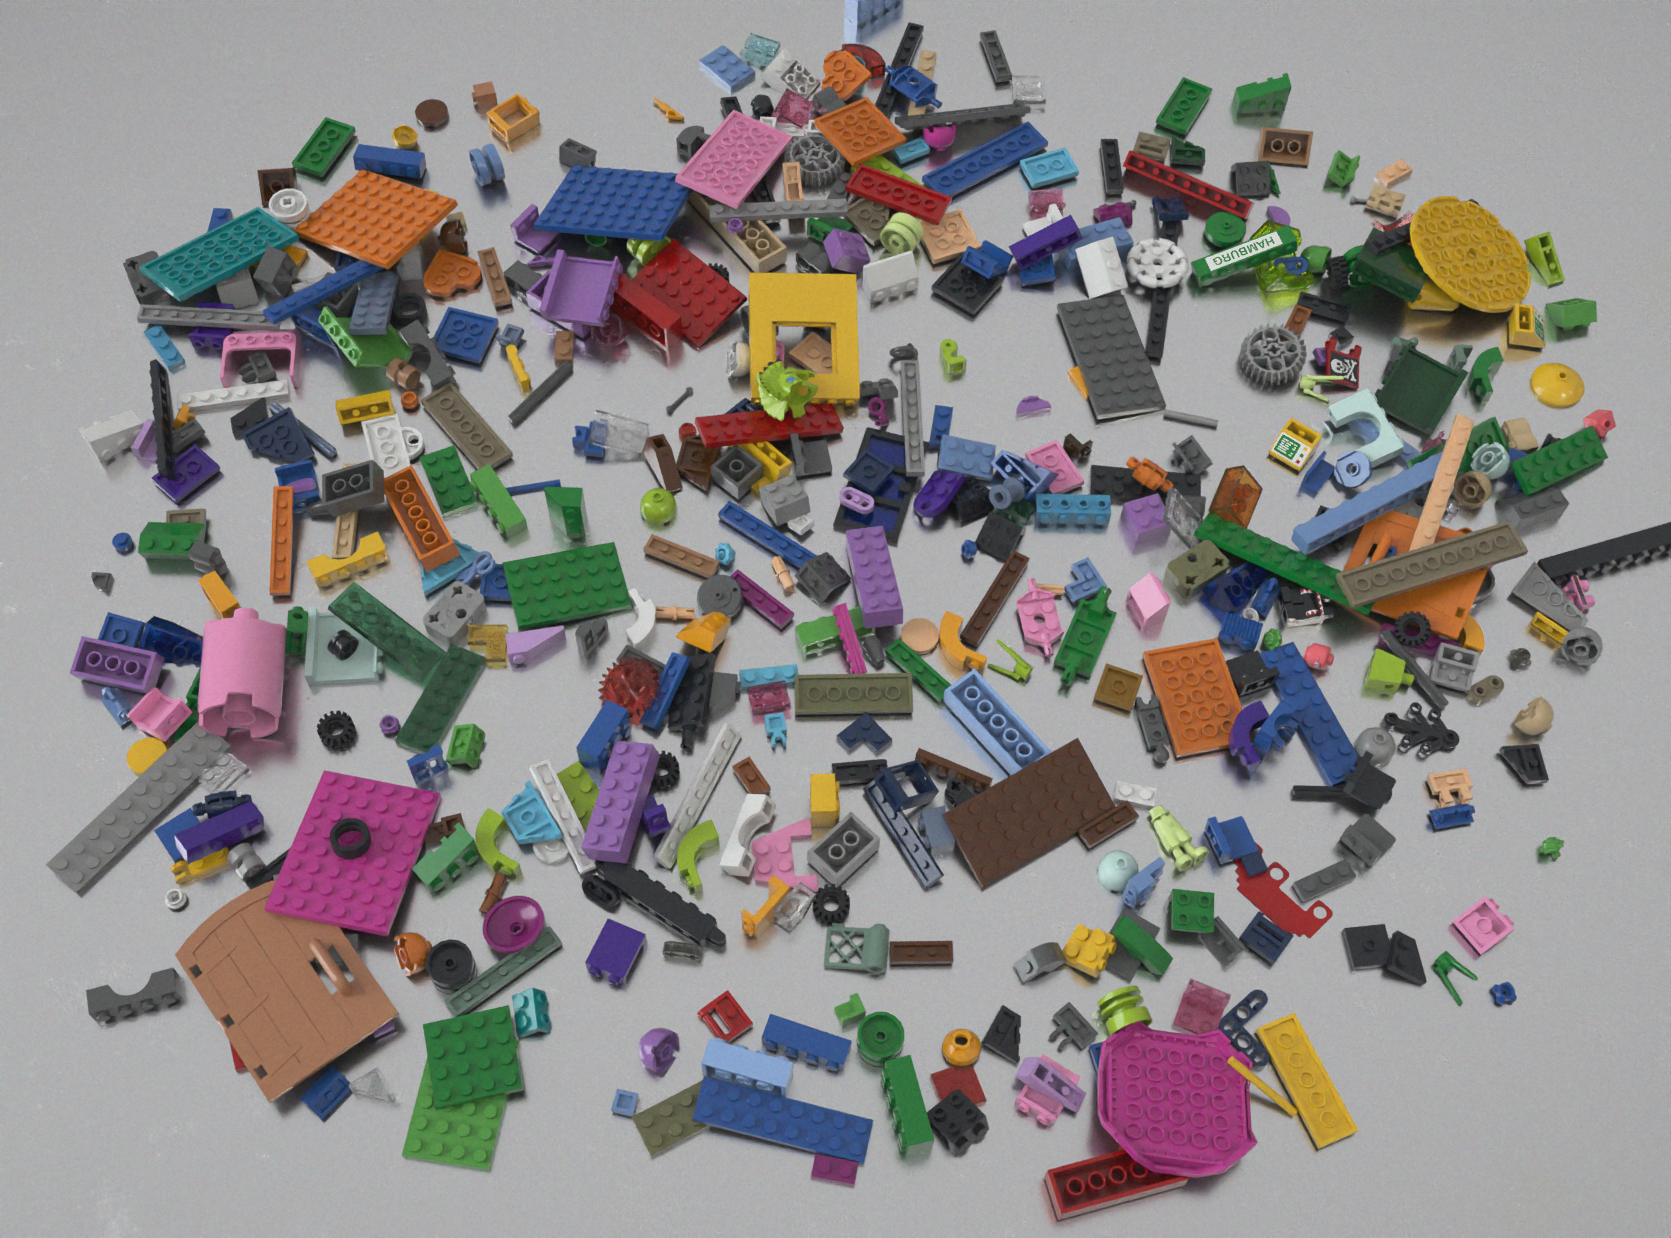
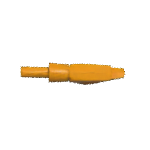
(670, 112)

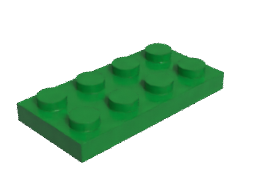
(1184, 106)
(323, 147)
(448, 481)

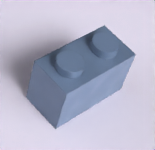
(937, 834)

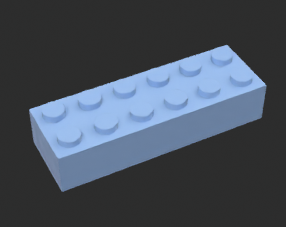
(994, 722)

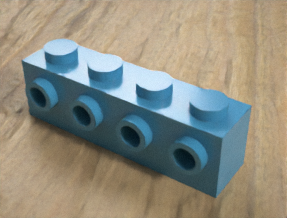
(1072, 508)

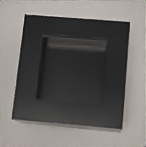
(1342, 335)

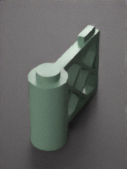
(874, 947)

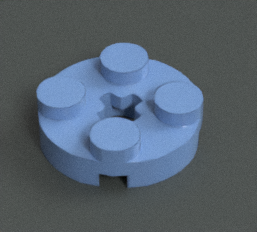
(1362, 473)

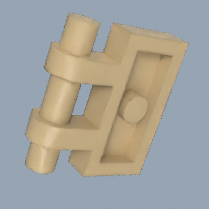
(1391, 199)

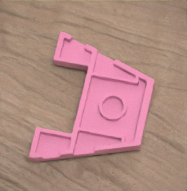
(775, 856)

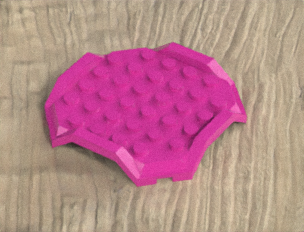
(1175, 1100)

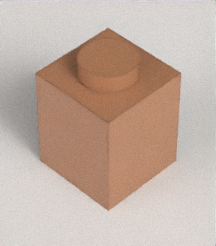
(484, 94)

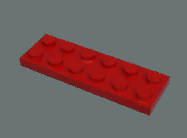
(898, 194)

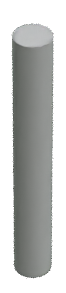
(1191, 418)

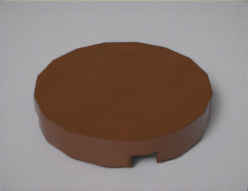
(431, 113)

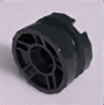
(343, 645)

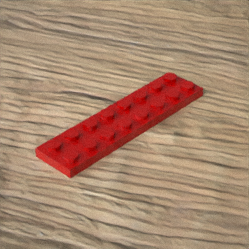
(760, 427)

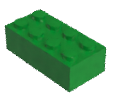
(907, 1106)

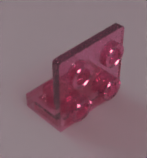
(793, 108)
(1201, 1008)

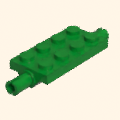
(1085, 637)

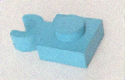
(777, 727)

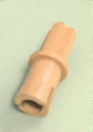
(783, 573)

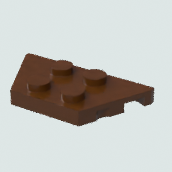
(696, 461)

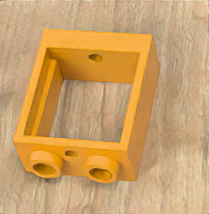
(498, 113)
(218, 595)

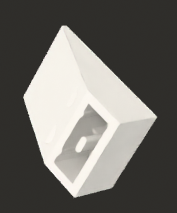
(789, 73)

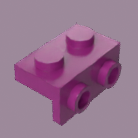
(1120, 210)

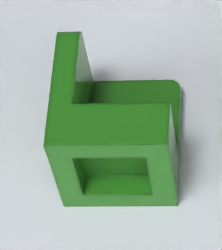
(850, 1011)

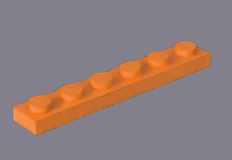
(281, 540)

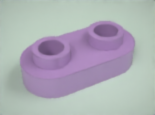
(857, 500)

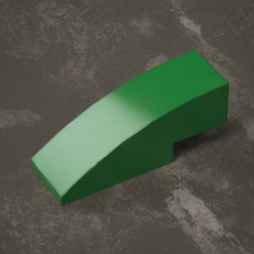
(1142, 946)

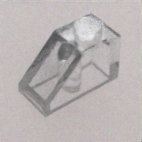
(794, 908)

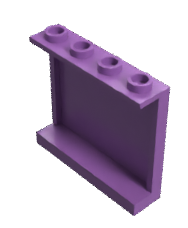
(580, 290)

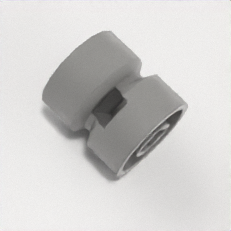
(245, 861)

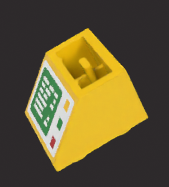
(1526, 326)
(1295, 444)

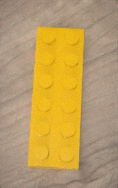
(1306, 1080)

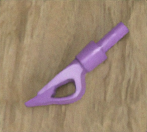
(540, 261)

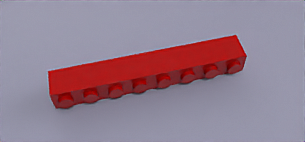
(1188, 184)

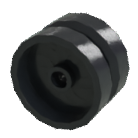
(450, 965)

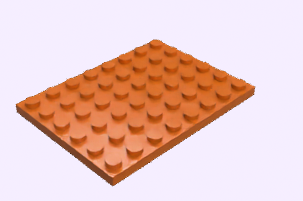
(375, 218)

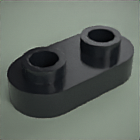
(601, 892)

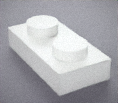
(1135, 794)

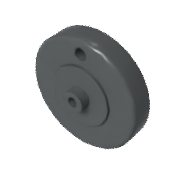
(720, 595)

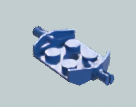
(921, 93)

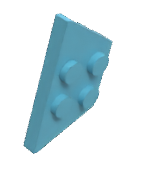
(446, 572)
(530, 818)

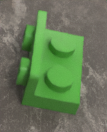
(465, 745)

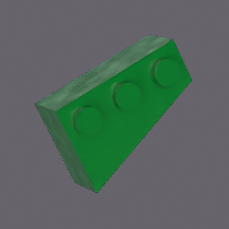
(1263, 96)
(447, 860)

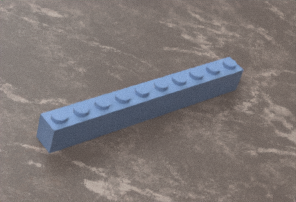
(1366, 506)

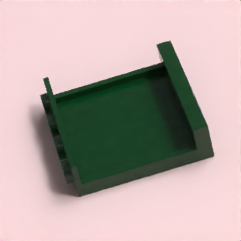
(1392, 270)
(1419, 389)

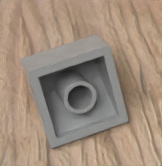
(238, 290)

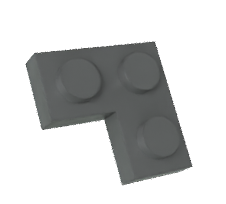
(884, 388)
(589, 634)

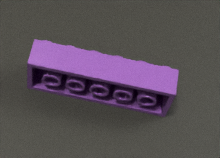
(874, 577)
(620, 802)

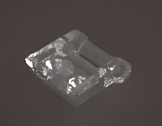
(218, 770)

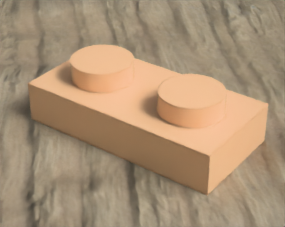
(1394, 173)

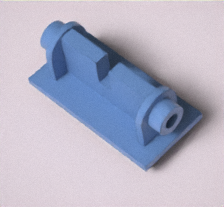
(116, 704)

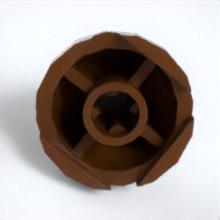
(452, 237)

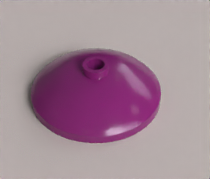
(510, 916)

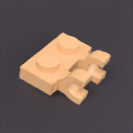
(1448, 782)

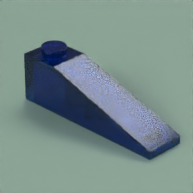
(1236, 587)
(172, 641)

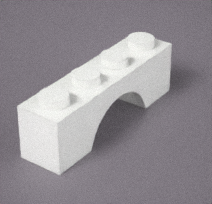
(755, 812)

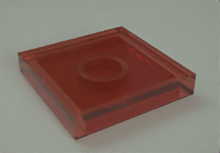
(958, 1078)

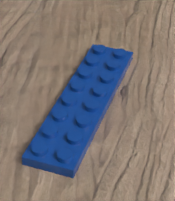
(985, 160)
(1319, 724)
(783, 1120)

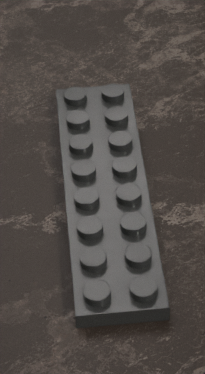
(957, 116)

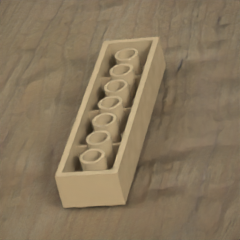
(756, 242)

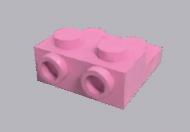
(1484, 924)

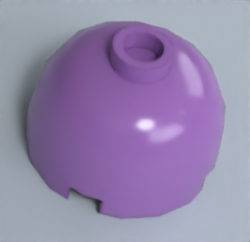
(657, 1049)

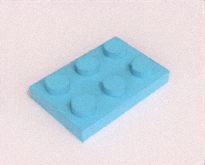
(1049, 167)

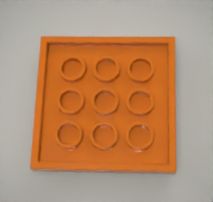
(860, 131)

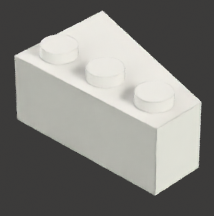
(112, 435)

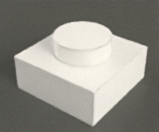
(801, 524)

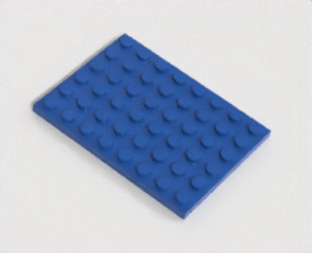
(614, 203)

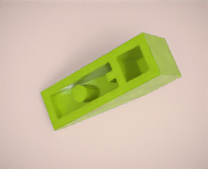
(1544, 256)

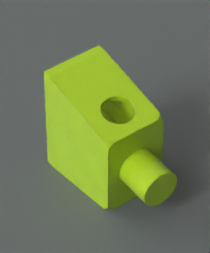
(1387, 672)

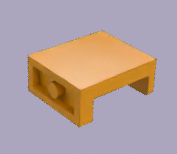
(759, 922)

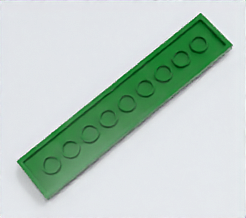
(1274, 557)

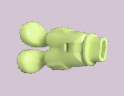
(1176, 836)

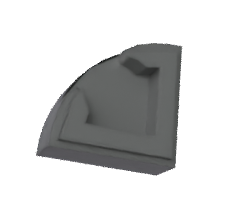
(102, 581)

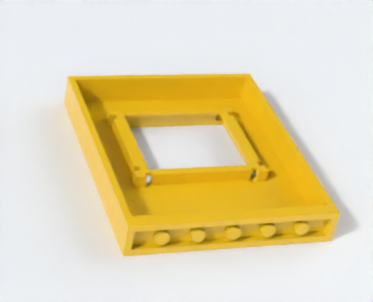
(806, 302)

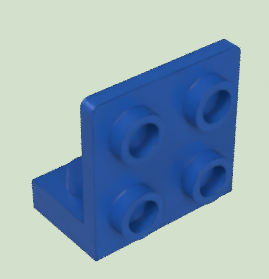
(1230, 838)

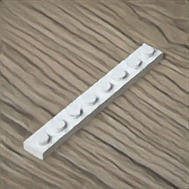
(697, 794)

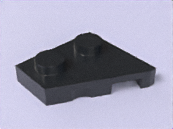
(1527, 762)
(1004, 1034)

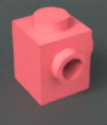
(1601, 420)

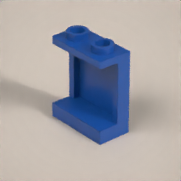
(987, 260)
(290, 473)

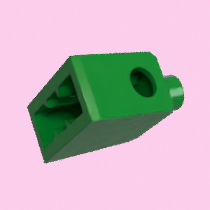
(296, 623)

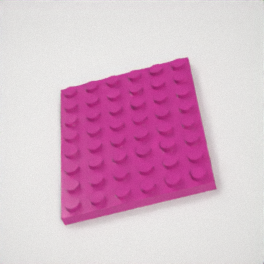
(362, 890)

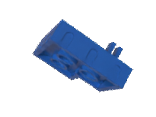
(1279, 723)

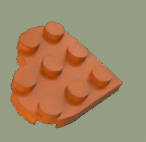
(844, 73)
(451, 272)

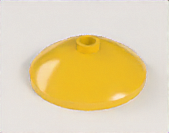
(1557, 384)

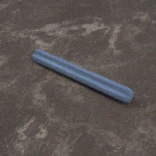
(311, 436)

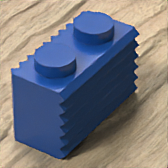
(1240, 631)

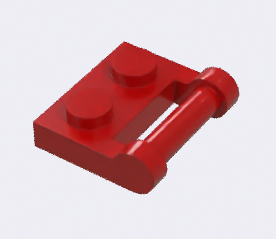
(730, 1013)

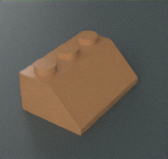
(1284, 145)

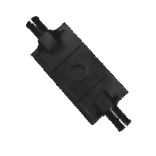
(692, 697)

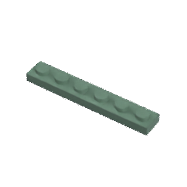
(501, 973)

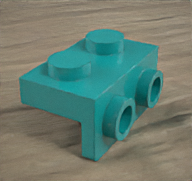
(531, 1012)

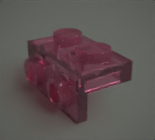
(1041, 199)
(768, 698)

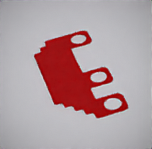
(1276, 905)

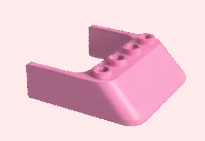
(261, 340)

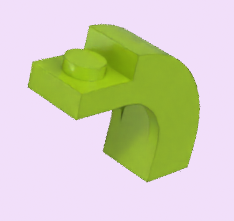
(487, 833)
(692, 845)

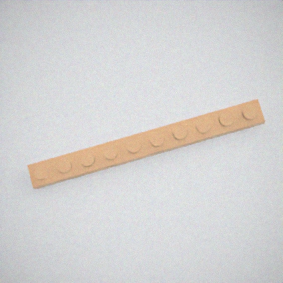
(1442, 482)

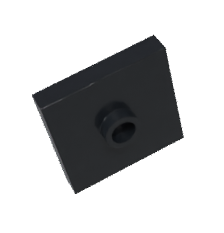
(1367, 946)

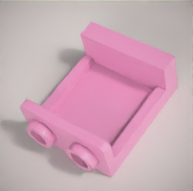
(159, 714)
(1040, 1105)

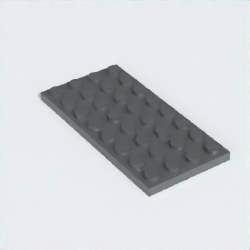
(1111, 357)

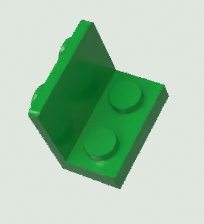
(822, 227)
(1192, 911)

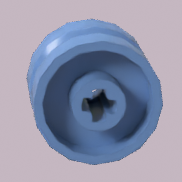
(487, 164)

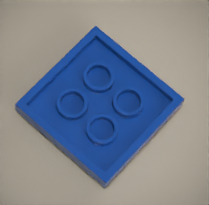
(465, 334)

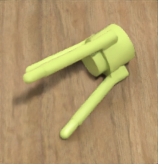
(1308, 382)

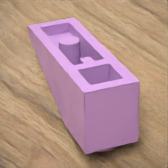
(529, 644)
(1050, 1083)

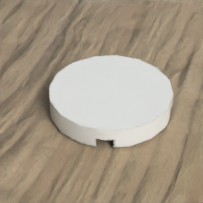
(551, 851)

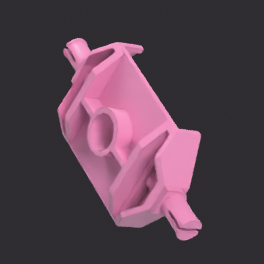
(1042, 604)

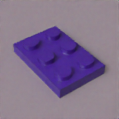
(191, 471)

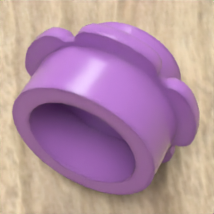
(735, 226)
(389, 719)

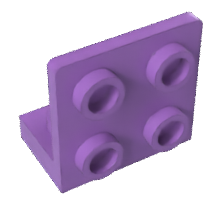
(525, 233)

